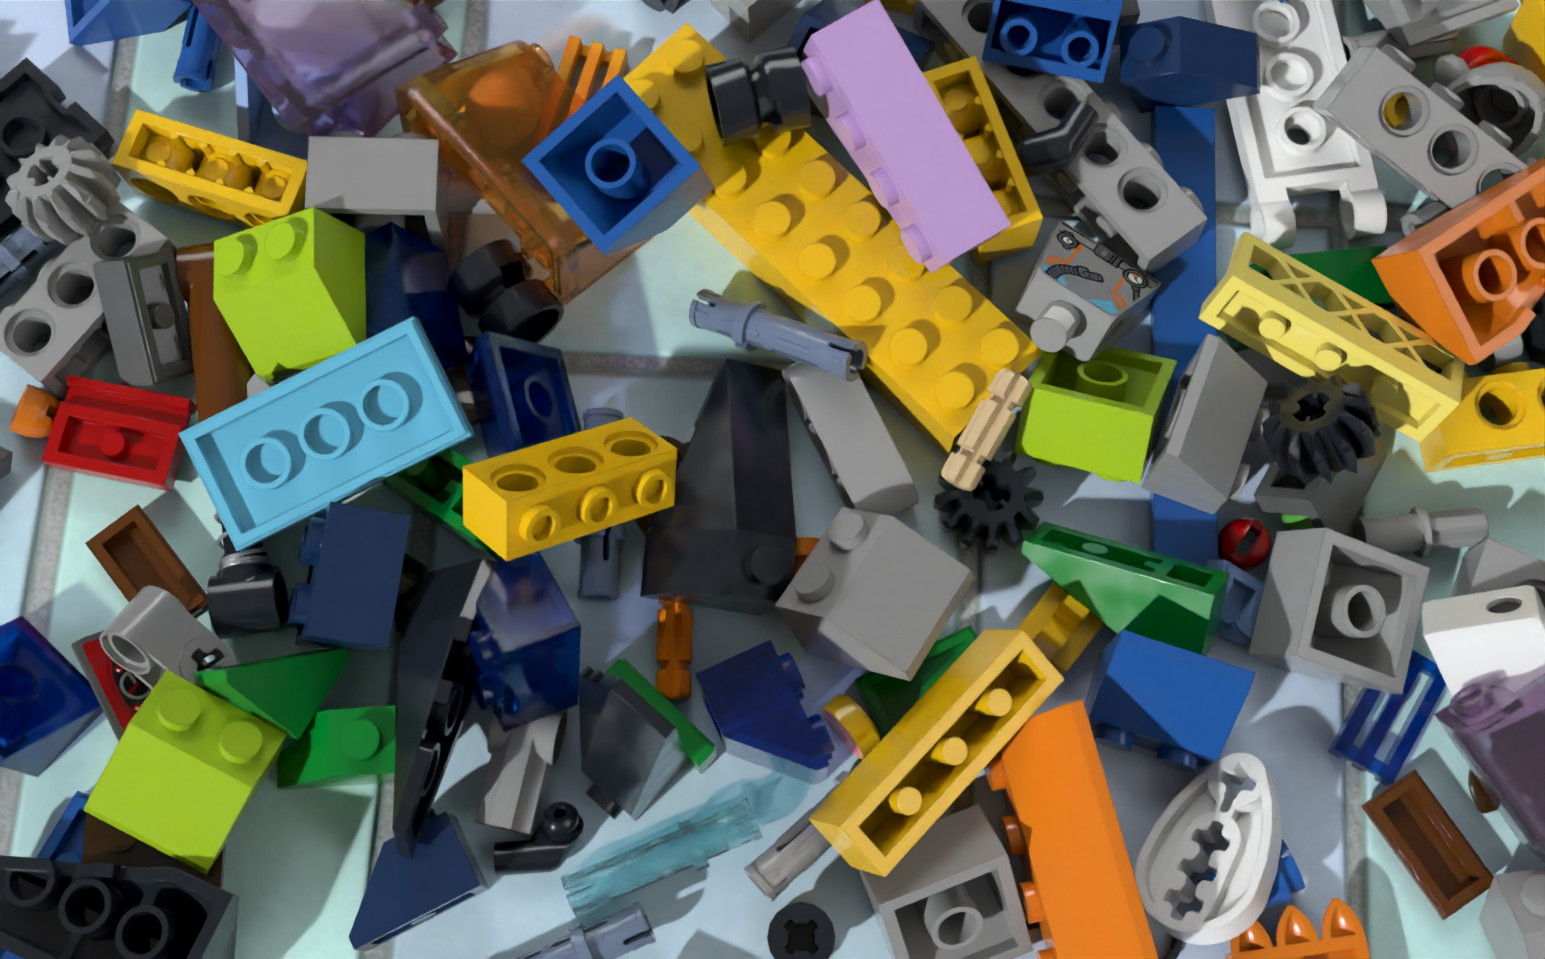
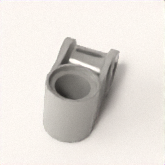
(161, 635)

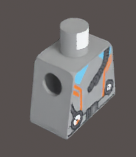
(1082, 296)

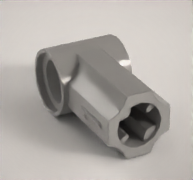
(519, 772)

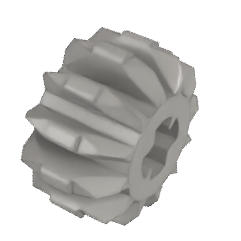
(63, 189)

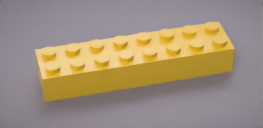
(836, 254)

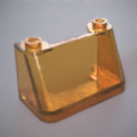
(487, 119)

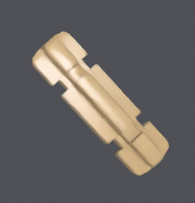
(986, 429)

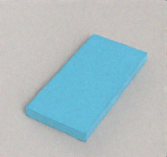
(327, 434)

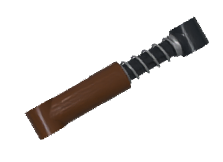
(247, 591)

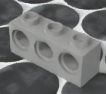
(48, 307)

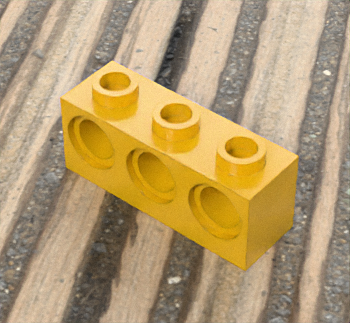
(976, 119)
(209, 172)
(568, 487)

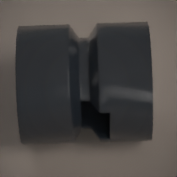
(758, 95)
(500, 290)

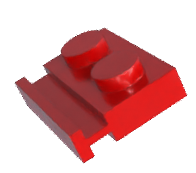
(119, 433)

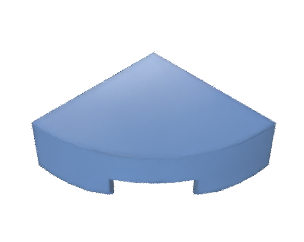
(1240, 603)

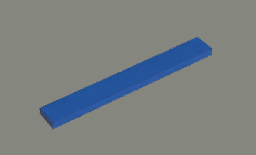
(1187, 149)

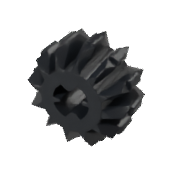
(1322, 429)
(1010, 515)

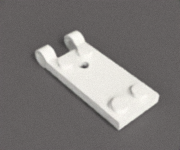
(1297, 63)

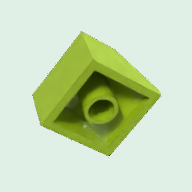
(292, 290)
(1096, 412)
(185, 772)

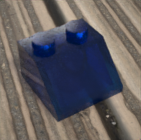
(524, 644)

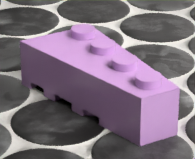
(900, 137)

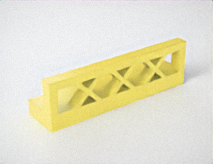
(1293, 331)

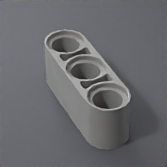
(851, 440)

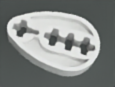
(1242, 872)

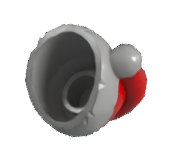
(1493, 91)

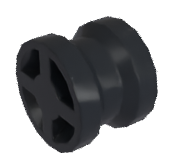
(801, 937)

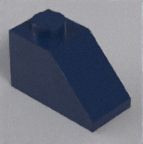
(1187, 62)
(417, 889)

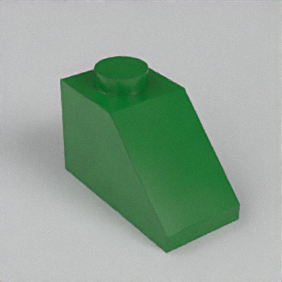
(341, 749)

